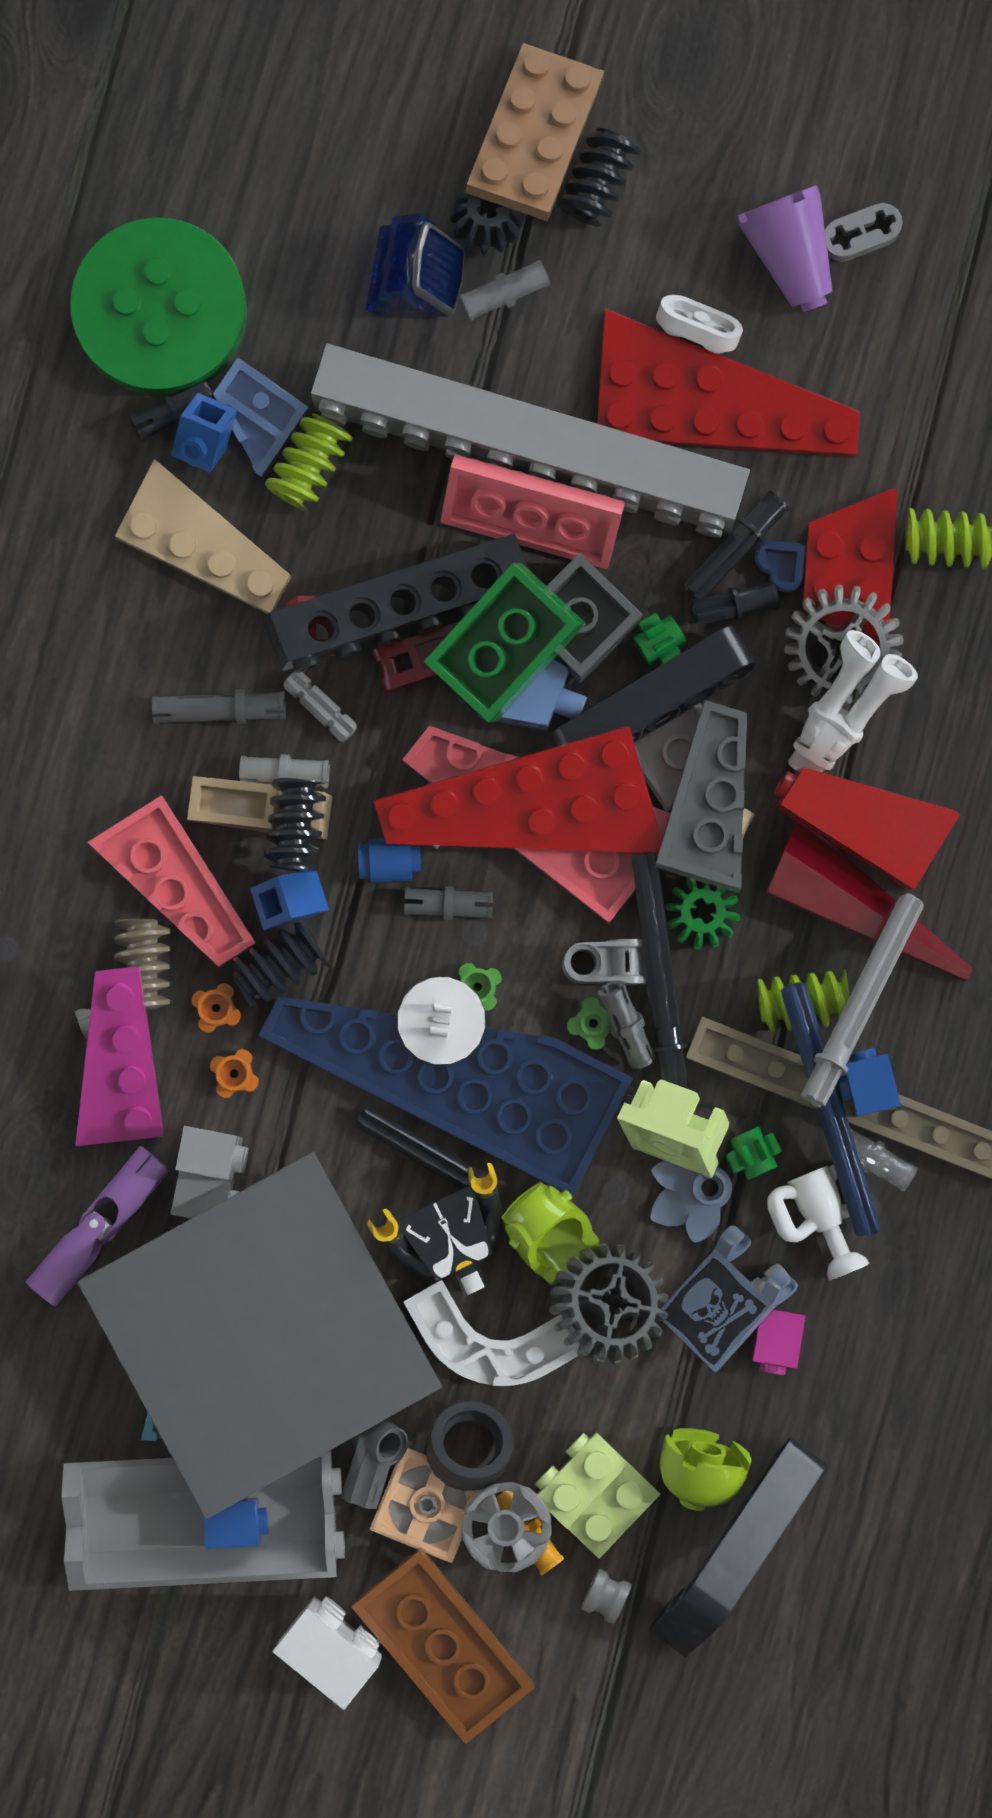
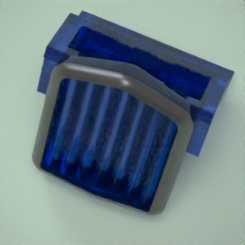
(415, 268)

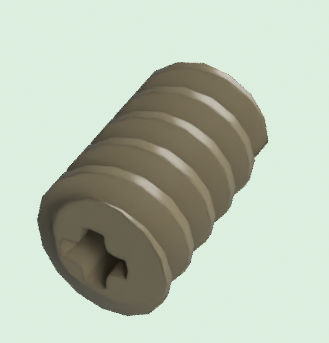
(143, 951)

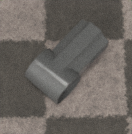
(374, 1454)

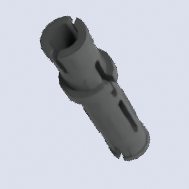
(221, 707)

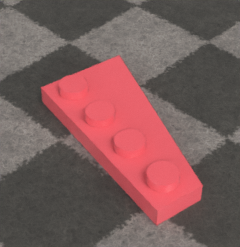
(168, 870)

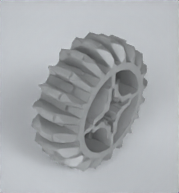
(809, 623)

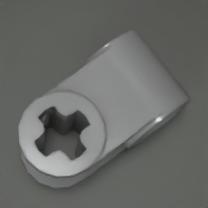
(608, 962)

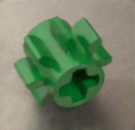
(659, 639)
(753, 1153)

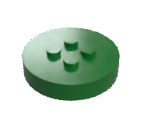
(158, 306)

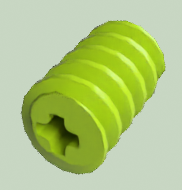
(307, 460)
(948, 537)
(826, 998)

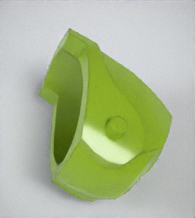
(548, 1230)

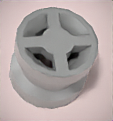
(606, 1596)

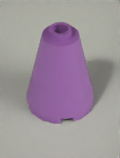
(792, 246)

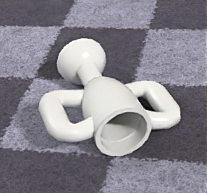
(822, 1210)

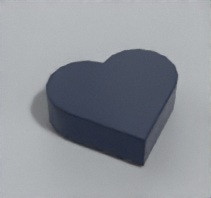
(782, 563)

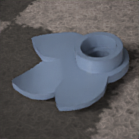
(685, 1203)

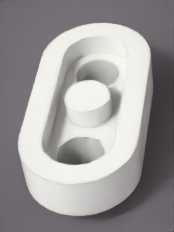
(699, 323)

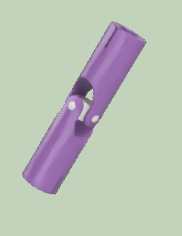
(82, 1244)

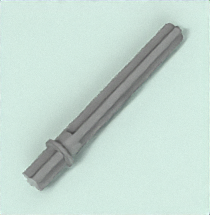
(834, 1057)

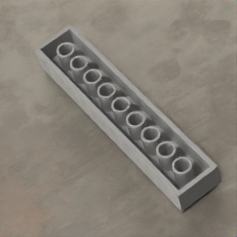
(528, 440)

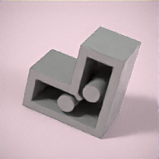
(206, 1170)

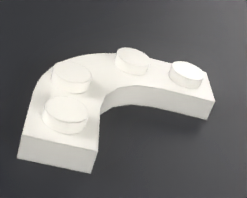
(484, 1358)

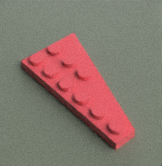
(594, 877)

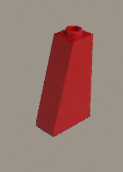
(872, 825)

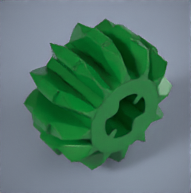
(696, 926)

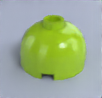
(702, 1470)

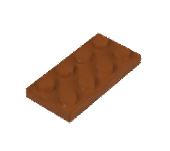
(443, 1645)

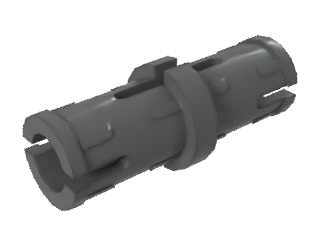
(448, 903)
(626, 1024)

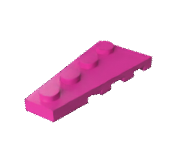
(119, 1070)

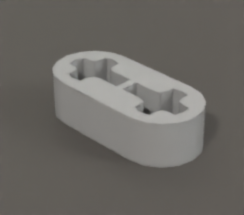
(858, 223)

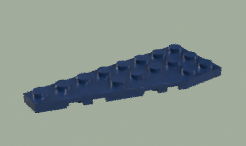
(511, 1096)

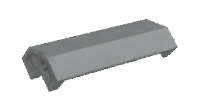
(144, 1528)

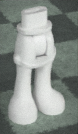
(830, 727)

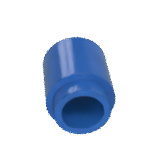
(388, 862)

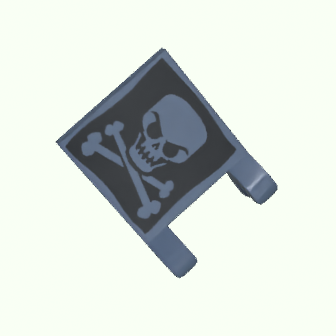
(720, 1305)

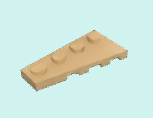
(192, 537)

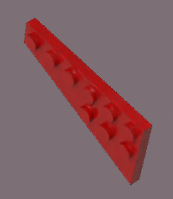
(702, 399)
(554, 799)

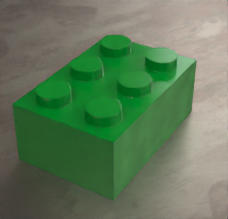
(504, 642)

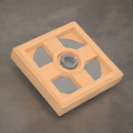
(422, 1508)

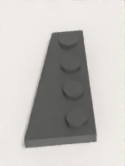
(707, 813)

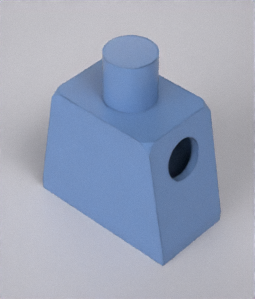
(543, 699)

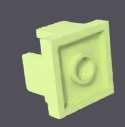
(665, 1127)

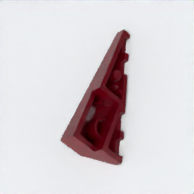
(830, 886)

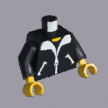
(448, 1233)

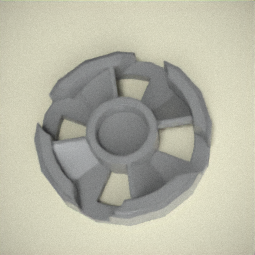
(506, 1527)

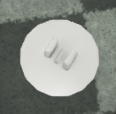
(441, 1020)

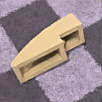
(242, 805)

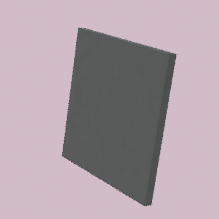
(259, 1335)

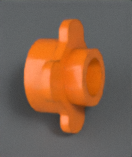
(205, 1000)
(223, 1066)

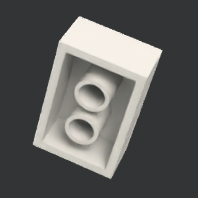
(330, 1651)

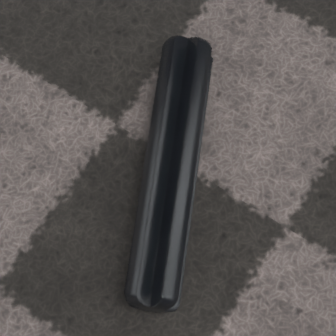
(414, 1147)

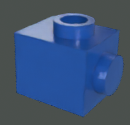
(203, 432)
(297, 894)
(868, 1083)
(237, 1525)

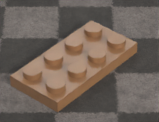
(534, 132)

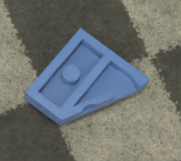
(264, 413)

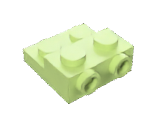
(595, 1493)

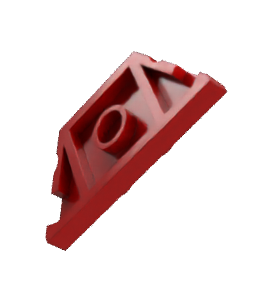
(851, 551)

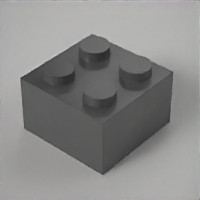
(603, 609)

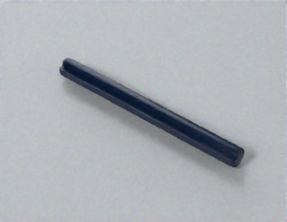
(832, 1115)

